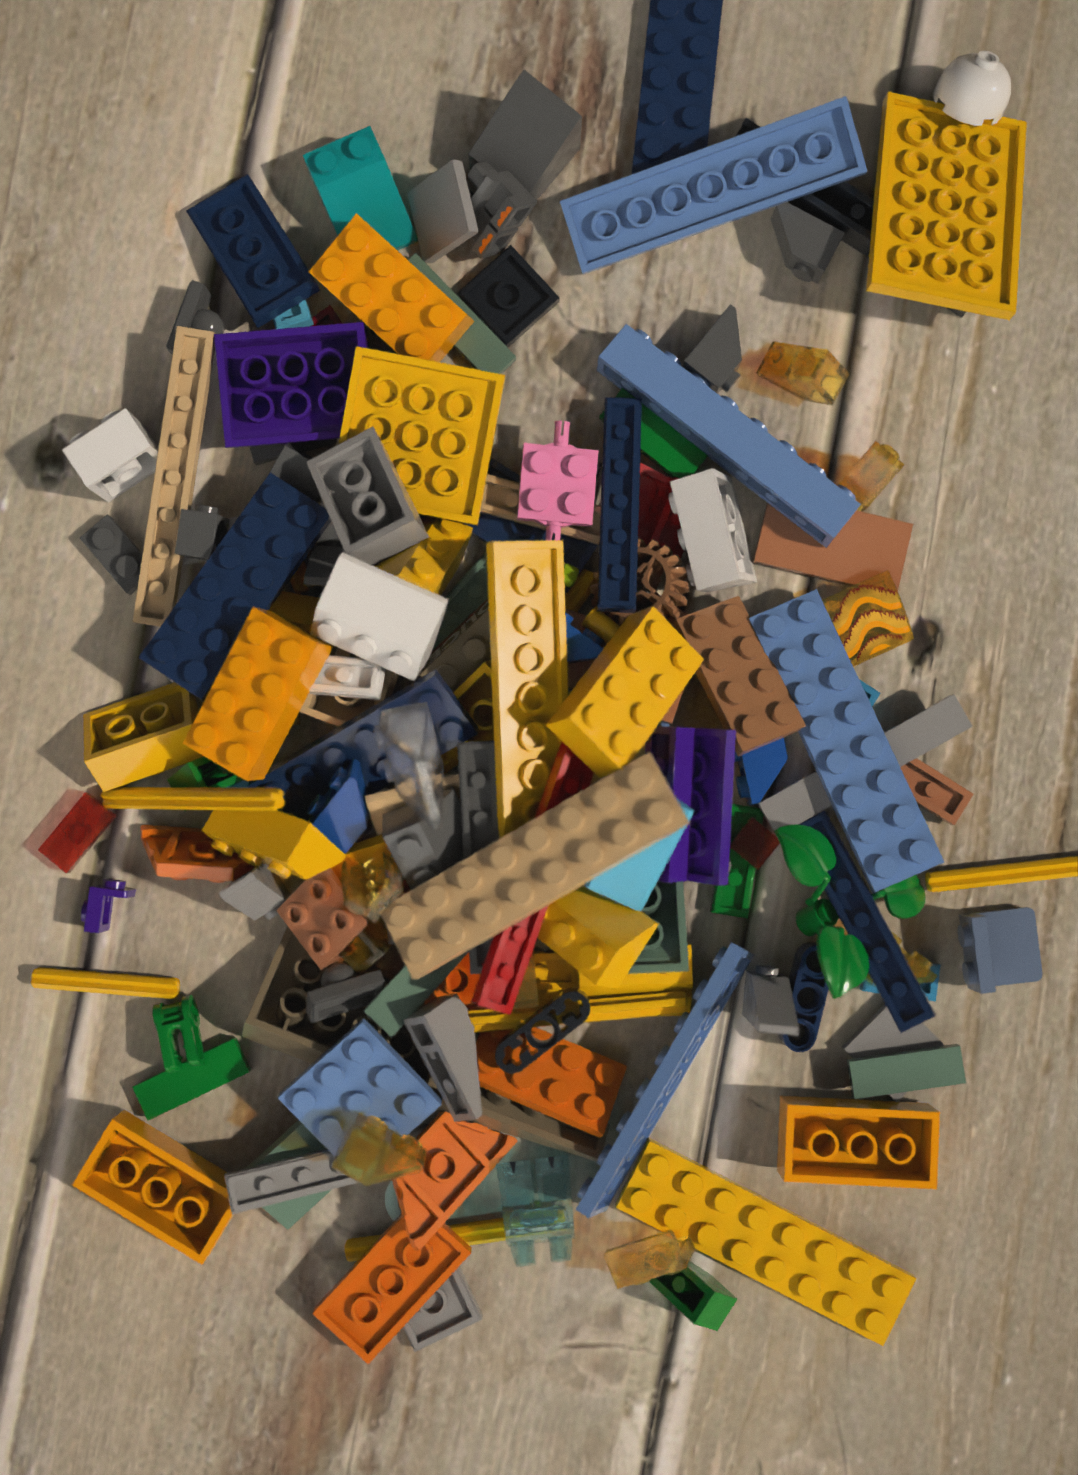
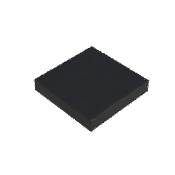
(509, 296)

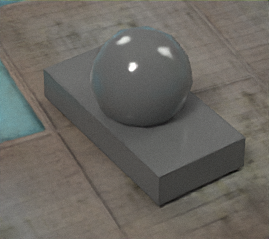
(194, 313)
(342, 992)

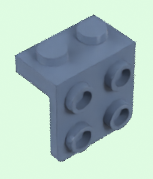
(999, 948)

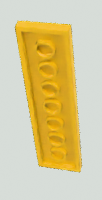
(526, 670)
(766, 1241)

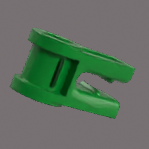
(172, 1020)

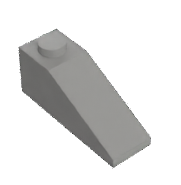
(256, 893)
(769, 1001)
(449, 1051)

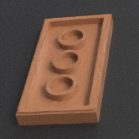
(858, 552)

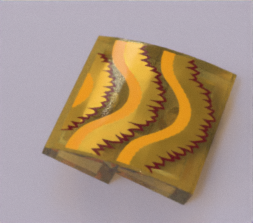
(869, 618)

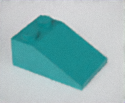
(356, 179)

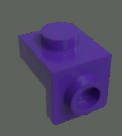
(98, 908)

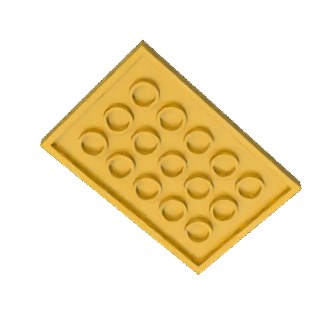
(947, 208)

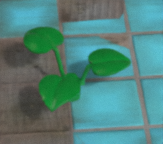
(840, 955)

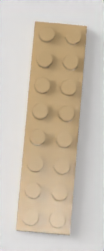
(534, 866)

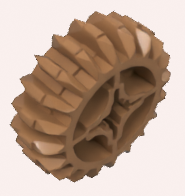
(652, 564)

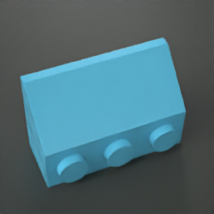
(637, 876)

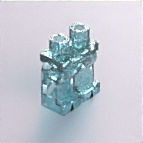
(540, 1220)

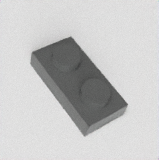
(115, 552)

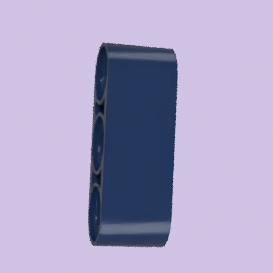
(809, 1014)

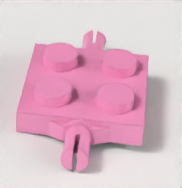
(557, 484)

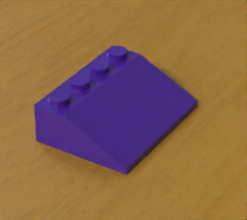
(286, 382)

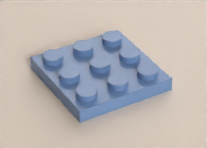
(359, 1077)

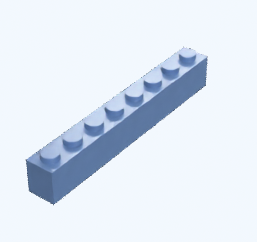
(728, 435)

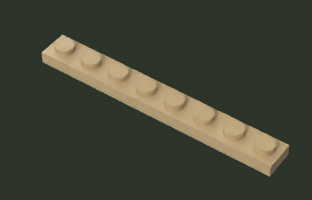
(174, 473)

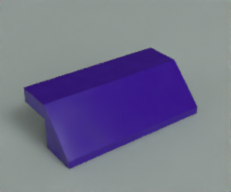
(700, 774)

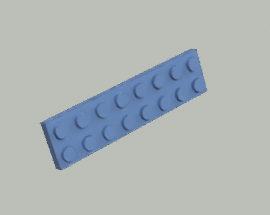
(714, 185)
(847, 743)
(657, 1092)

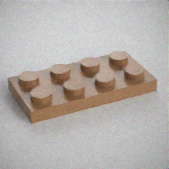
(739, 676)

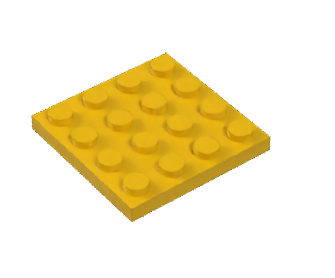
(433, 424)

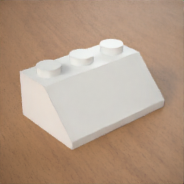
(711, 531)
(378, 616)

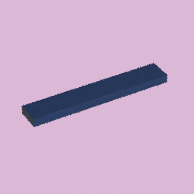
(619, 505)
(865, 921)

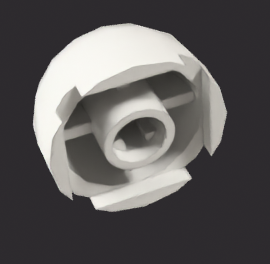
(974, 88)

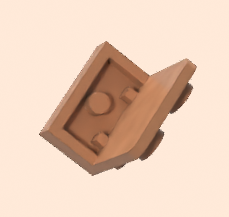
(321, 919)

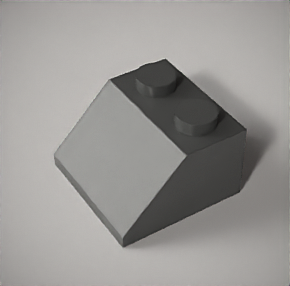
(419, 848)

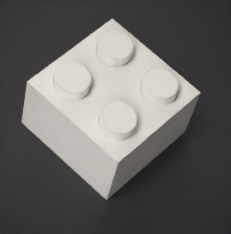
(113, 454)

